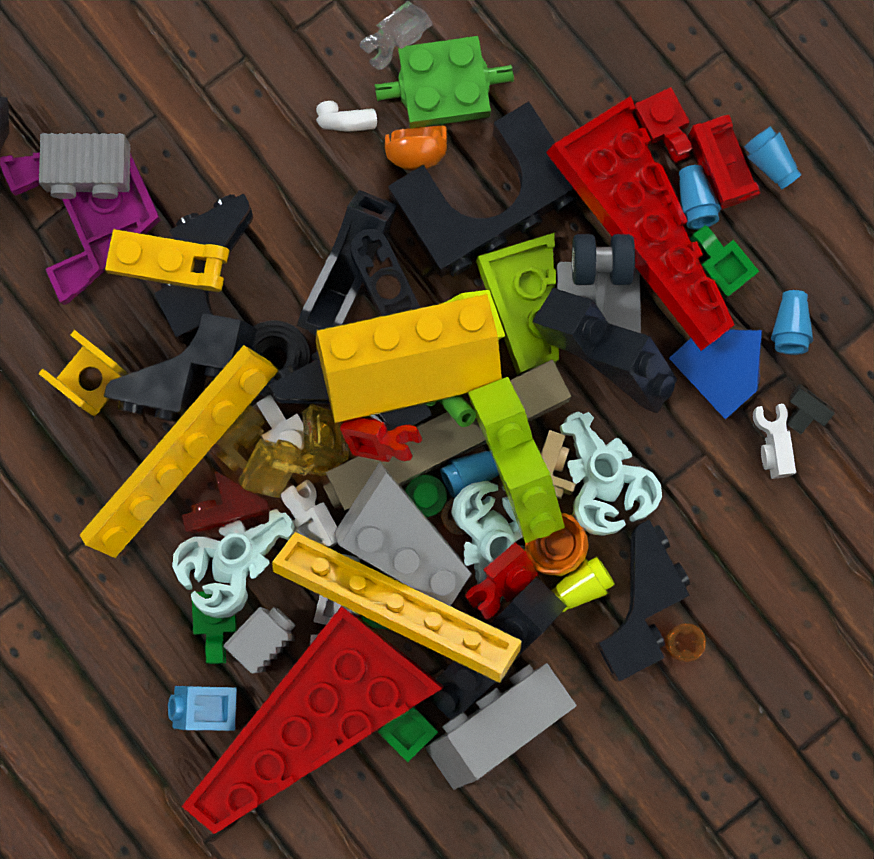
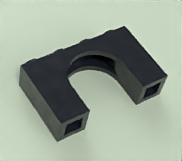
(455, 239)

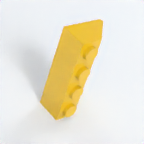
(409, 358)

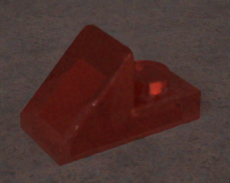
(237, 505)

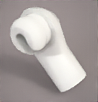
(347, 121)

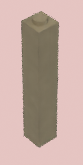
(443, 439)

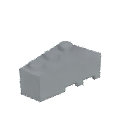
(399, 539)
(500, 725)

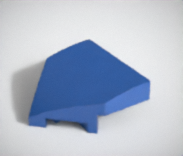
(725, 370)

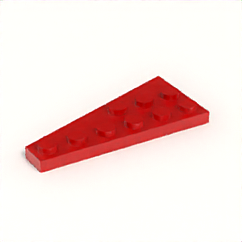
(632, 195)
(325, 704)

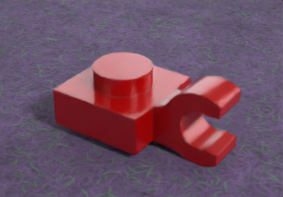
(664, 120)
(372, 440)
(505, 579)

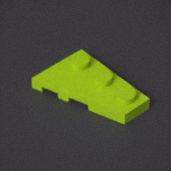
(519, 285)

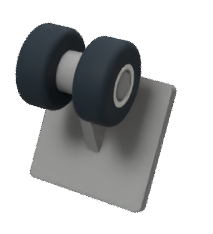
(606, 277)

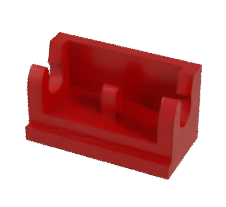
(723, 161)

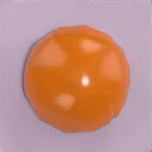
(416, 147)
(560, 551)

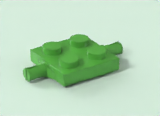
(444, 82)

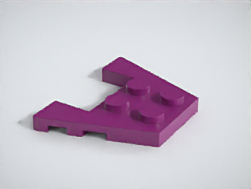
(92, 219)

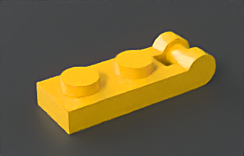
(165, 260)

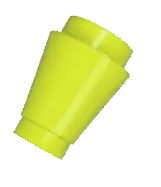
(584, 584)

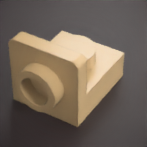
(554, 457)

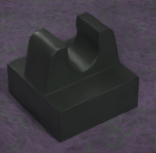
(808, 408)

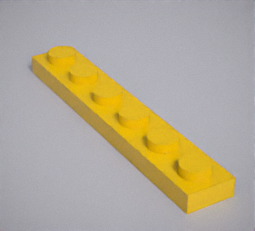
(179, 452)
(397, 606)

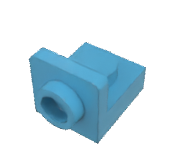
(203, 708)

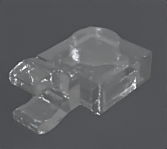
(398, 29)

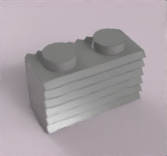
(84, 164)
(261, 639)

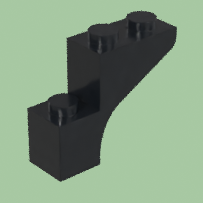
(218, 227)
(339, 283)
(618, 353)
(178, 382)
(309, 387)
(653, 587)
(524, 619)

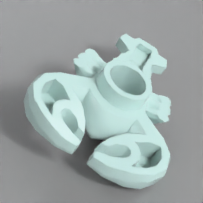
(604, 478)
(491, 533)
(233, 560)

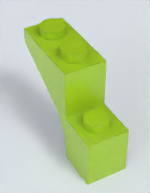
(517, 459)

